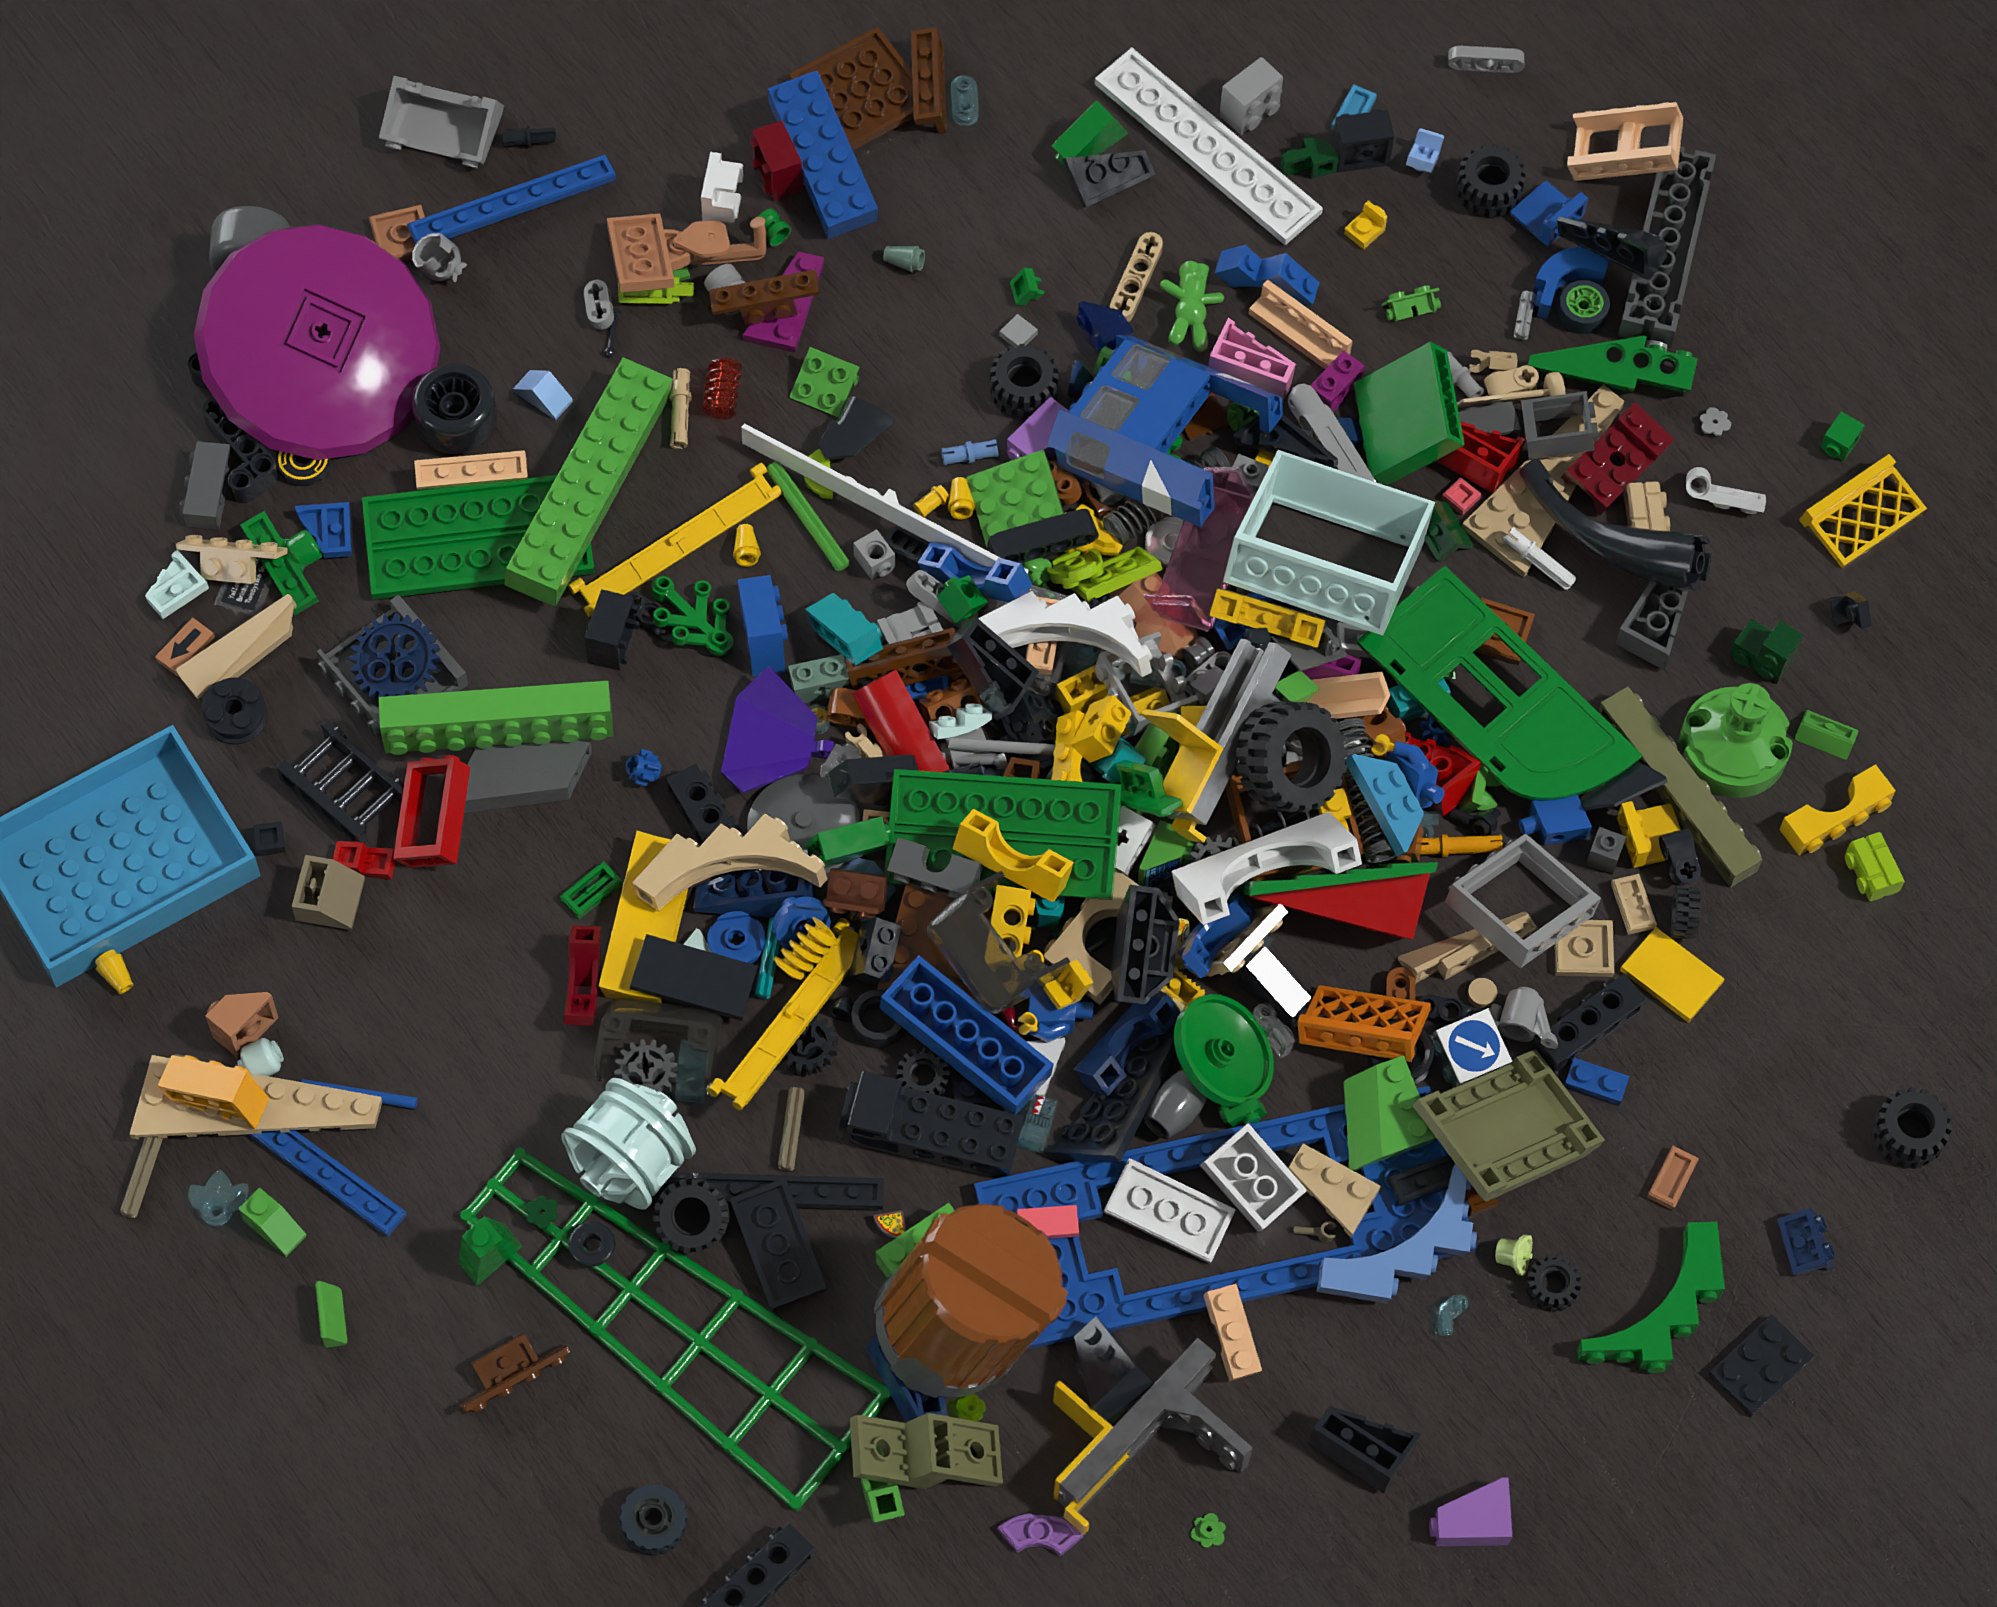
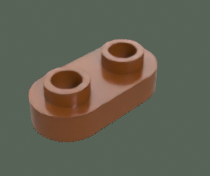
(1064, 478)
(1408, 992)

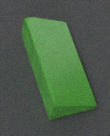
(1826, 735)
(331, 1314)

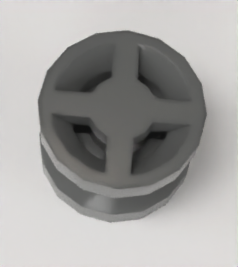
(1198, 653)

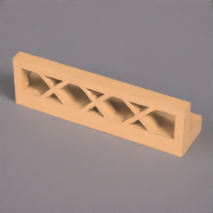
(1300, 329)
(471, 470)

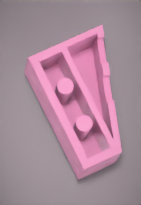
(1250, 361)

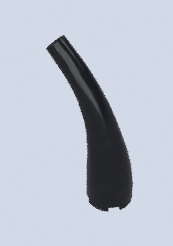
(1652, 554)

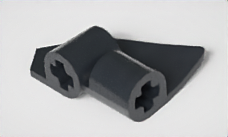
(854, 429)
(1624, 787)

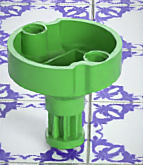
(1736, 740)

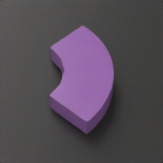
(1041, 1531)

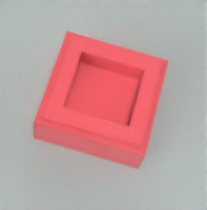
(1461, 496)

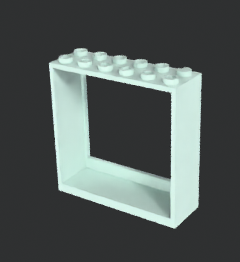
(1313, 581)

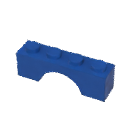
(1002, 582)

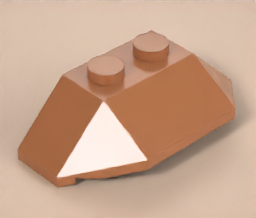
(1174, 635)

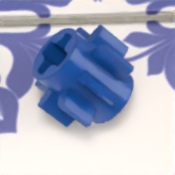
(1436, 734)
(643, 767)

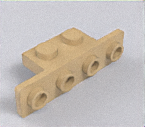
(230, 560)

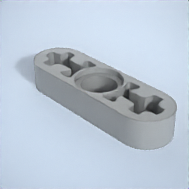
(1471, 59)
(927, 589)

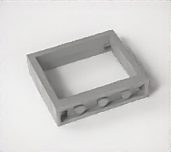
(1547, 869)

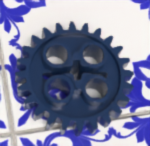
(370, 660)

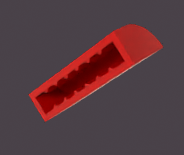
(898, 722)

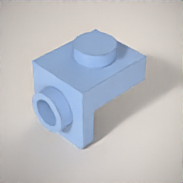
(1425, 150)

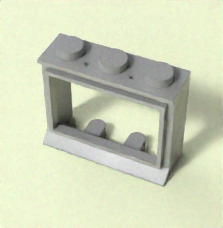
(1162, 666)

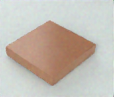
(392, 233)

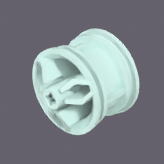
(628, 1143)

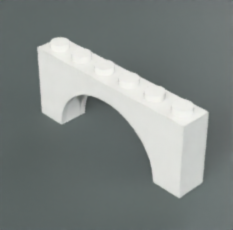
(1315, 842)

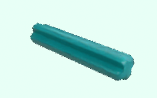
(767, 965)

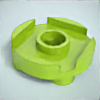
(1074, 567)

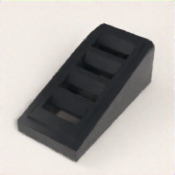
(907, 556)

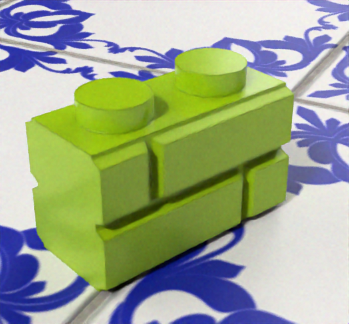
(1874, 867)

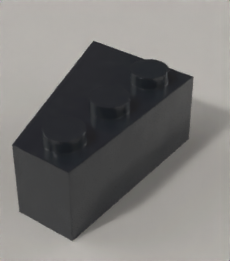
(992, 667)

